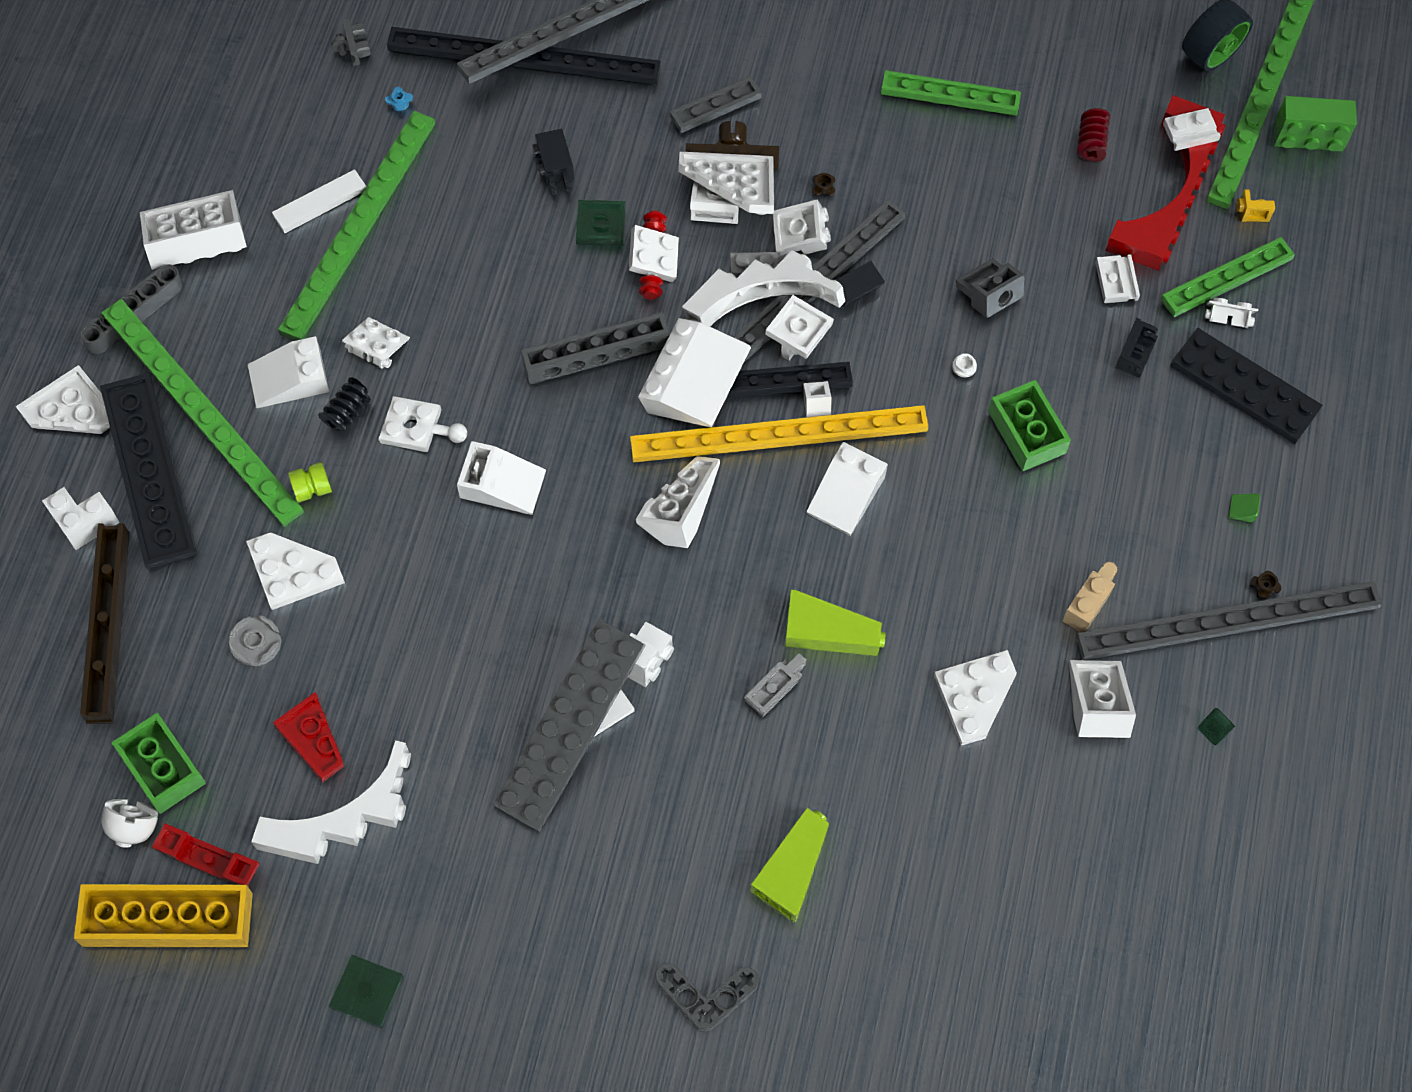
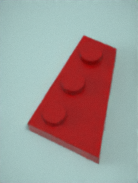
(310, 737)

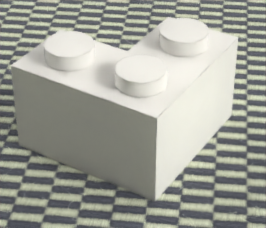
(79, 521)
(657, 648)

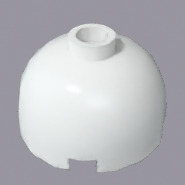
(128, 823)

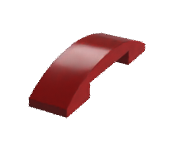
(204, 856)

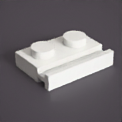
(1191, 129)
(1117, 278)

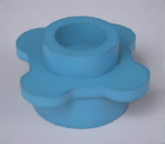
(399, 104)

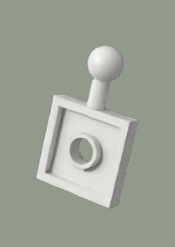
(421, 434)

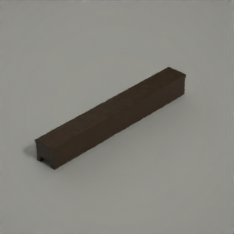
(105, 624)

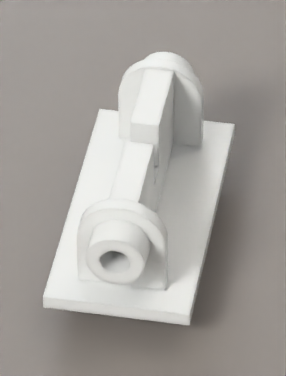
(1221, 310)

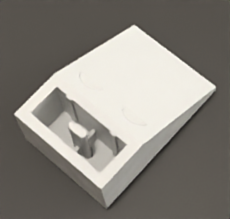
(500, 479)

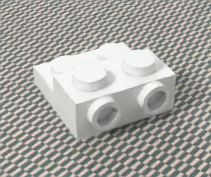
(801, 228)

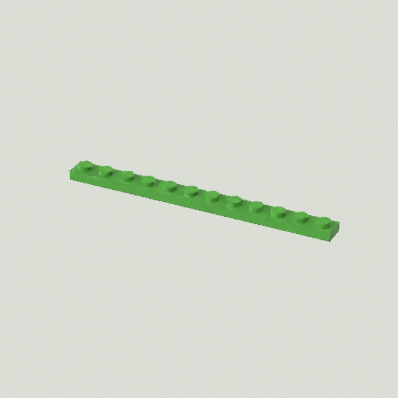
(1259, 103)
(356, 227)
(203, 413)

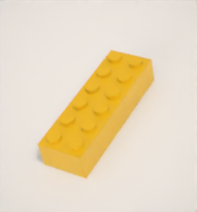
(163, 915)

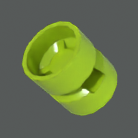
(309, 482)

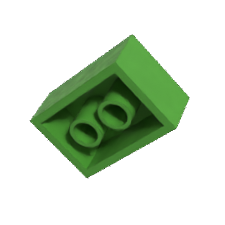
(1315, 123)
(1029, 425)
(158, 763)

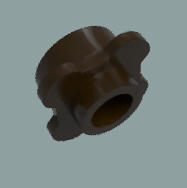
(823, 179)
(1269, 578)

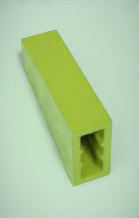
(828, 627)
(790, 869)

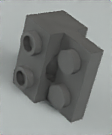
(992, 286)

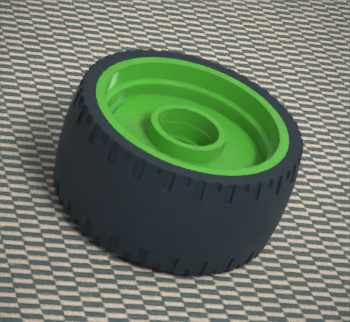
(1217, 34)

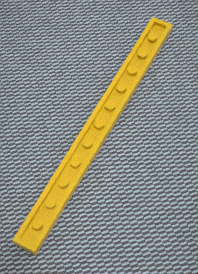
(778, 433)

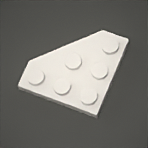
(67, 405)
(291, 569)
(975, 693)

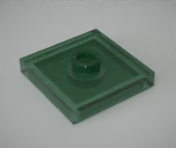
(600, 222)
(366, 991)

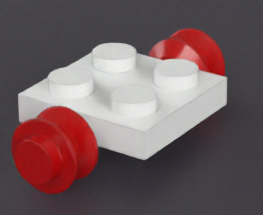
(653, 254)

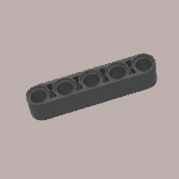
(137, 299)

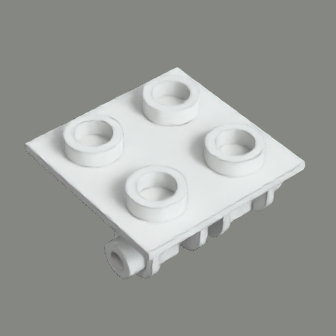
(375, 342)

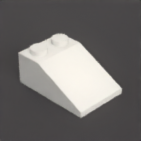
(288, 373)
(847, 488)
(1101, 699)

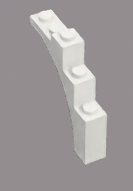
(759, 280)
(307, 837)

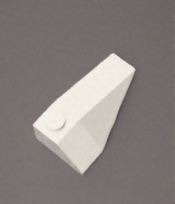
(679, 508)

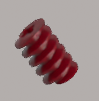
(1093, 134)

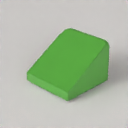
(1244, 507)

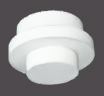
(964, 365)

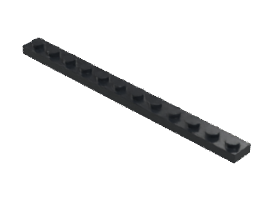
(548, 59)

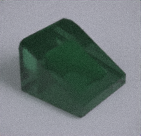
(1216, 727)

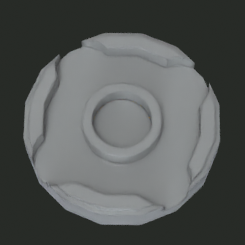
(254, 641)

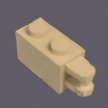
(1091, 598)

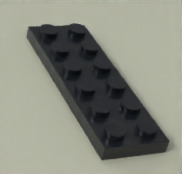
(1246, 385)

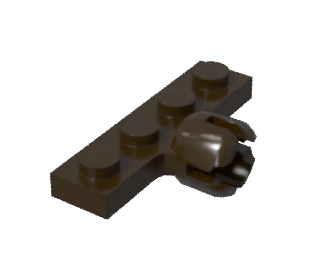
(735, 144)

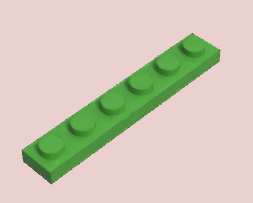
(951, 92)
(1227, 277)

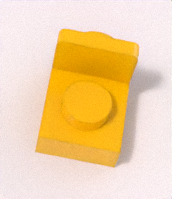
(1254, 210)

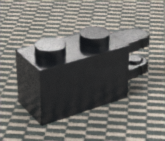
(554, 159)

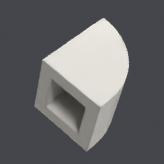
(817, 399)

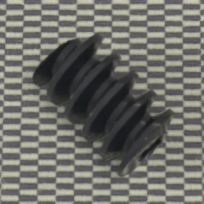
(345, 404)

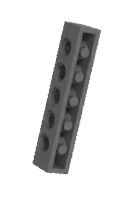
(595, 348)

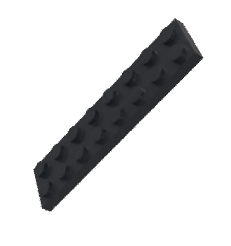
(148, 471)

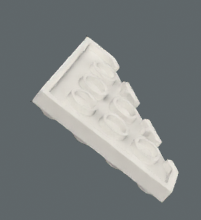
(737, 178)

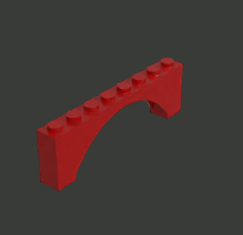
(1150, 236)

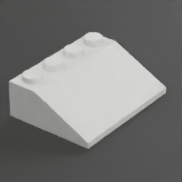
(192, 230)
(693, 373)

